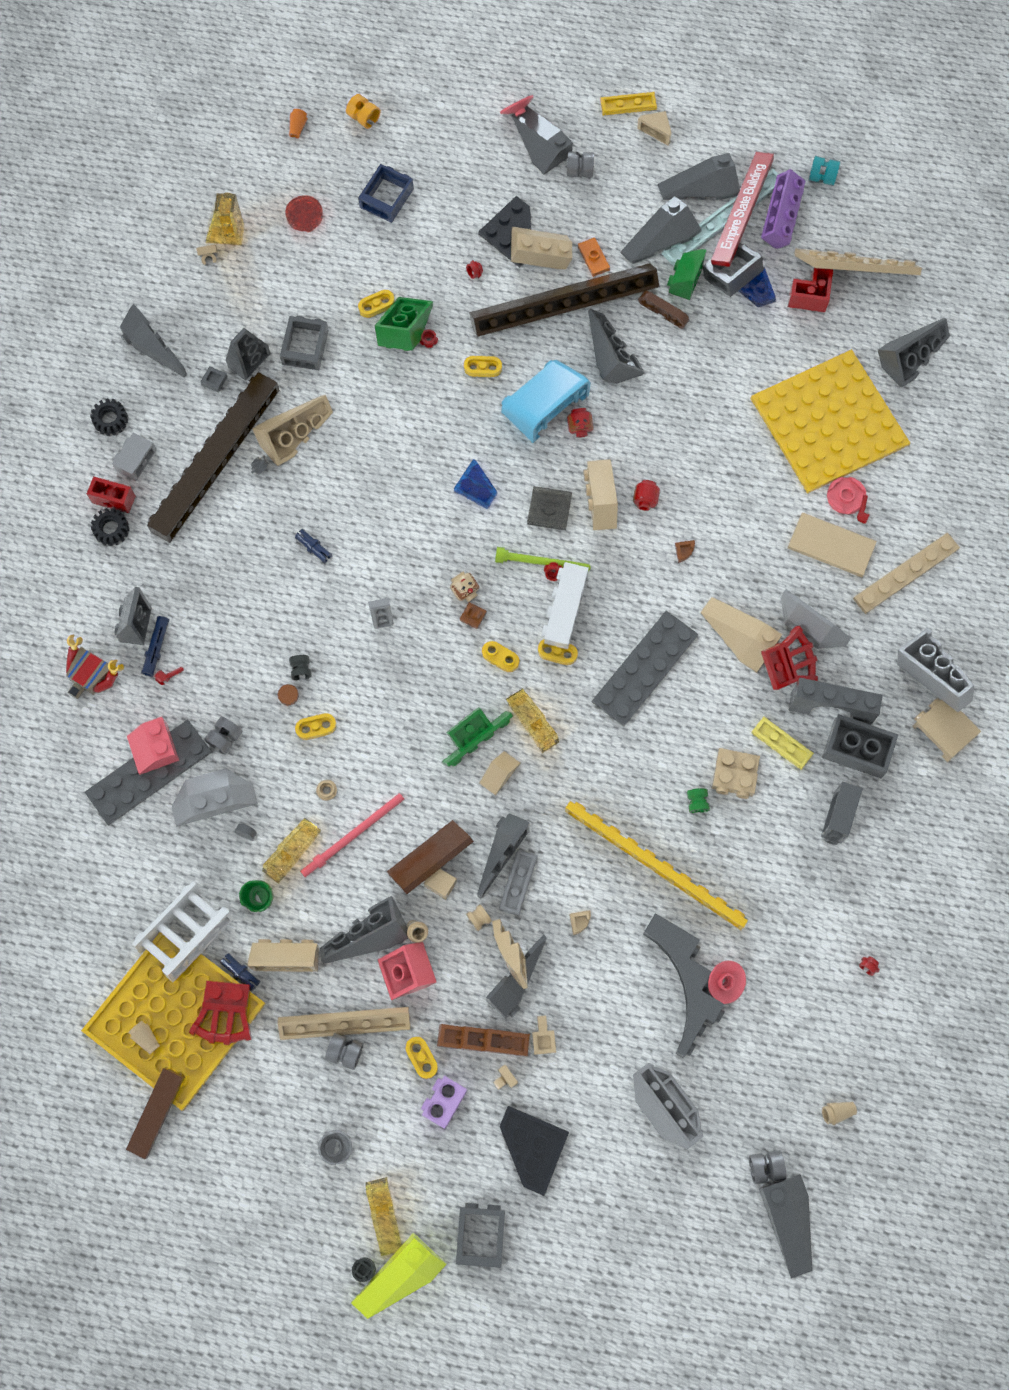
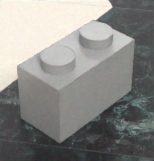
(134, 456)

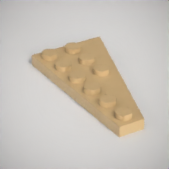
(850, 261)

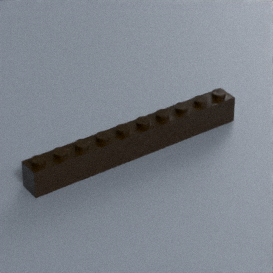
(564, 299)
(213, 457)

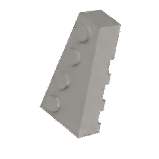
(935, 670)

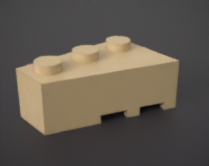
(602, 494)

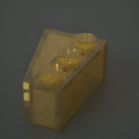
(225, 221)

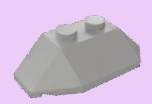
(815, 626)
(211, 796)
(667, 1106)

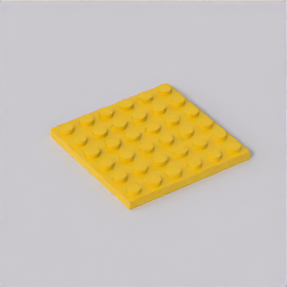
(830, 421)
(170, 1012)

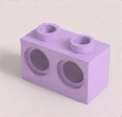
(449, 1104)

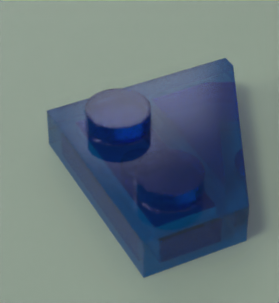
(759, 290)
(476, 486)

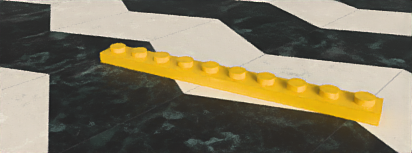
(663, 868)

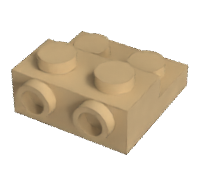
(735, 773)

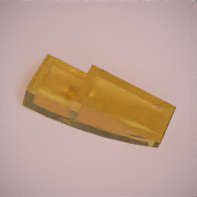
(533, 720)
(290, 850)
(383, 1215)

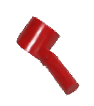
(862, 516)
(161, 676)

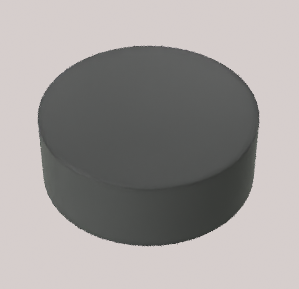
(245, 831)

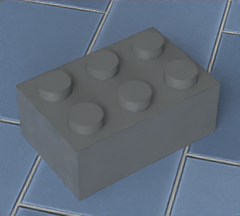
(860, 746)

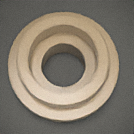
(326, 783)

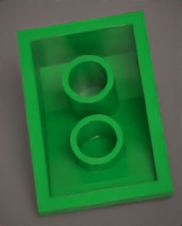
(403, 323)

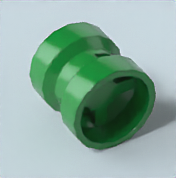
(698, 800)

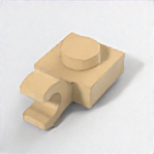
(543, 1040)

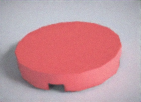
(842, 500)

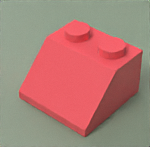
(152, 745)
(406, 970)

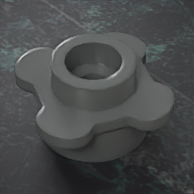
(259, 465)

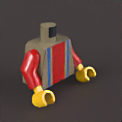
(88, 670)

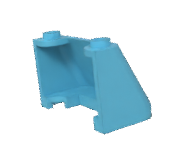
(545, 398)

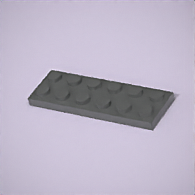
(644, 668)
(127, 789)

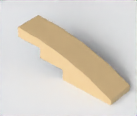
(511, 953)

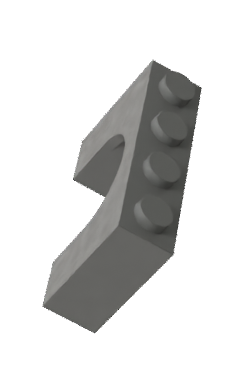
(811, 694)

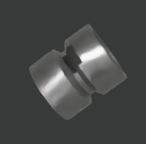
(580, 164)
(216, 739)
(344, 1051)
(775, 1167)

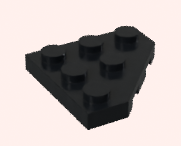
(499, 229)
(533, 1147)

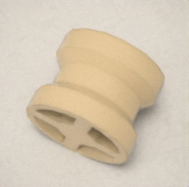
(479, 917)

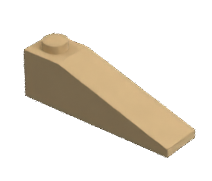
(284, 432)
(741, 632)

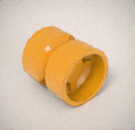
(362, 110)

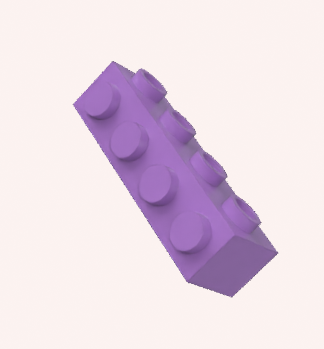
(783, 209)

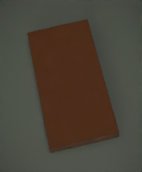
(429, 857)

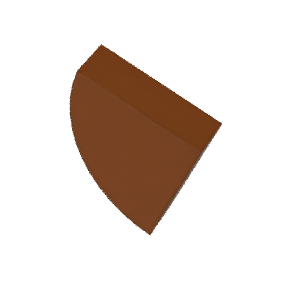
(684, 550)

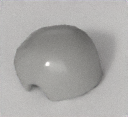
(327, 1147)

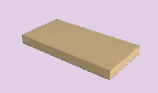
(832, 544)

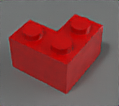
(812, 294)

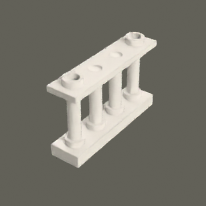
(188, 950)

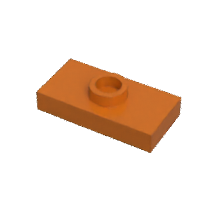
(593, 256)

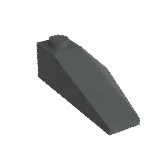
(543, 140)
(709, 178)
(667, 227)
(142, 337)
(246, 354)
(905, 354)
(611, 358)
(507, 839)
(375, 933)
(508, 992)
(790, 1218)

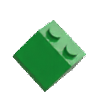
(686, 273)

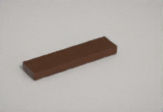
(155, 1113)

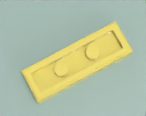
(782, 743)

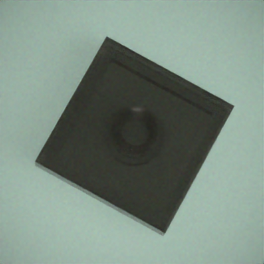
(549, 508)

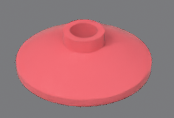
(517, 107)
(734, 981)

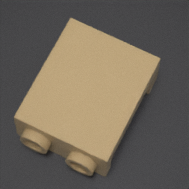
(946, 728)

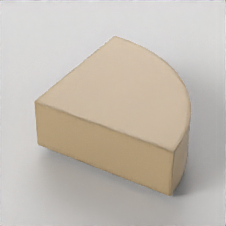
(579, 921)

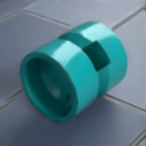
(830, 174)

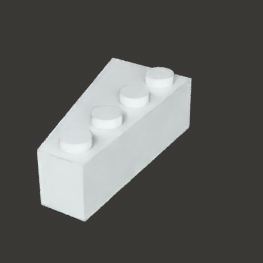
(565, 605)

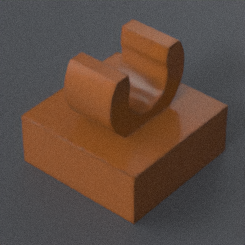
(473, 615)

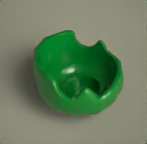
(248, 895)

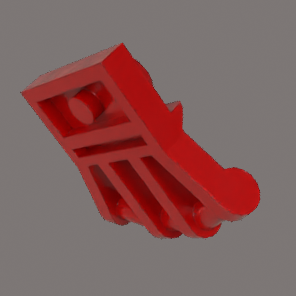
(780, 663)
(223, 998)

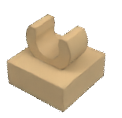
(207, 251)
(505, 1078)

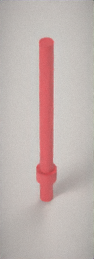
(320, 860)

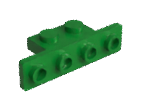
(471, 732)

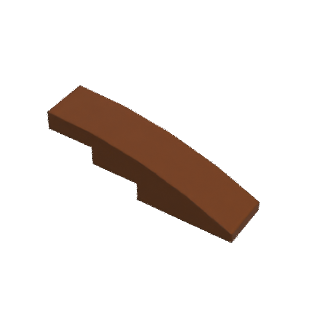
(483, 1040)

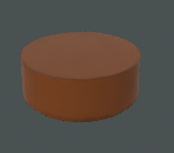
(288, 694)

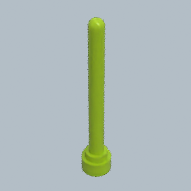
(503, 555)

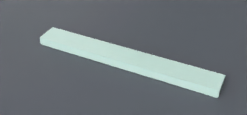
(715, 223)

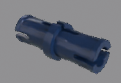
(313, 546)
(239, 971)

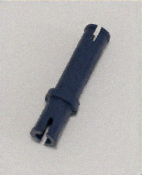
(154, 648)

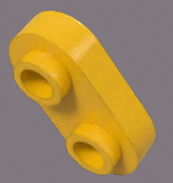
(375, 303)
(483, 364)
(557, 653)
(499, 656)
(315, 724)
(421, 1058)

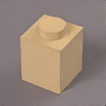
(441, 883)

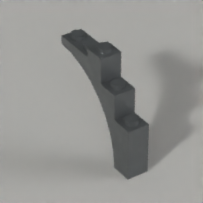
(694, 977)

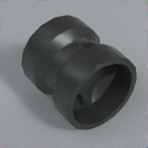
(300, 666)
(366, 1267)

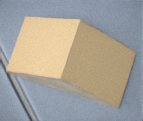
(656, 126)
(499, 772)

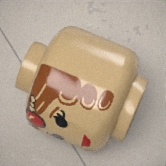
(464, 586)

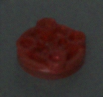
(304, 213)

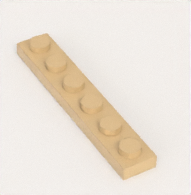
(906, 573)
(344, 1023)

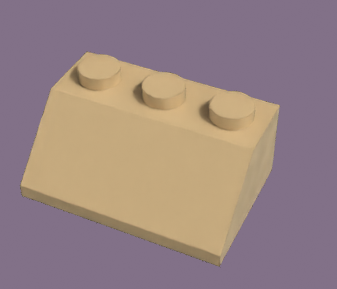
(540, 248)
(284, 956)

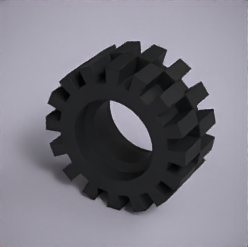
(101, 410)
(102, 519)

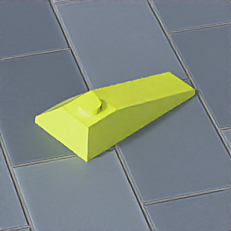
(403, 1274)

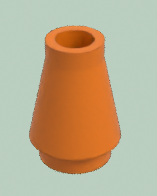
(297, 122)

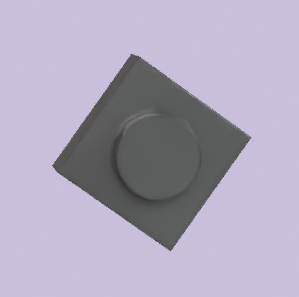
(214, 379)

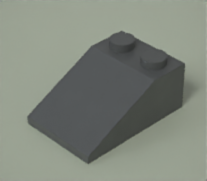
(134, 618)

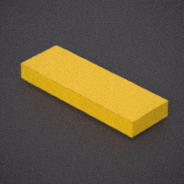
(628, 103)

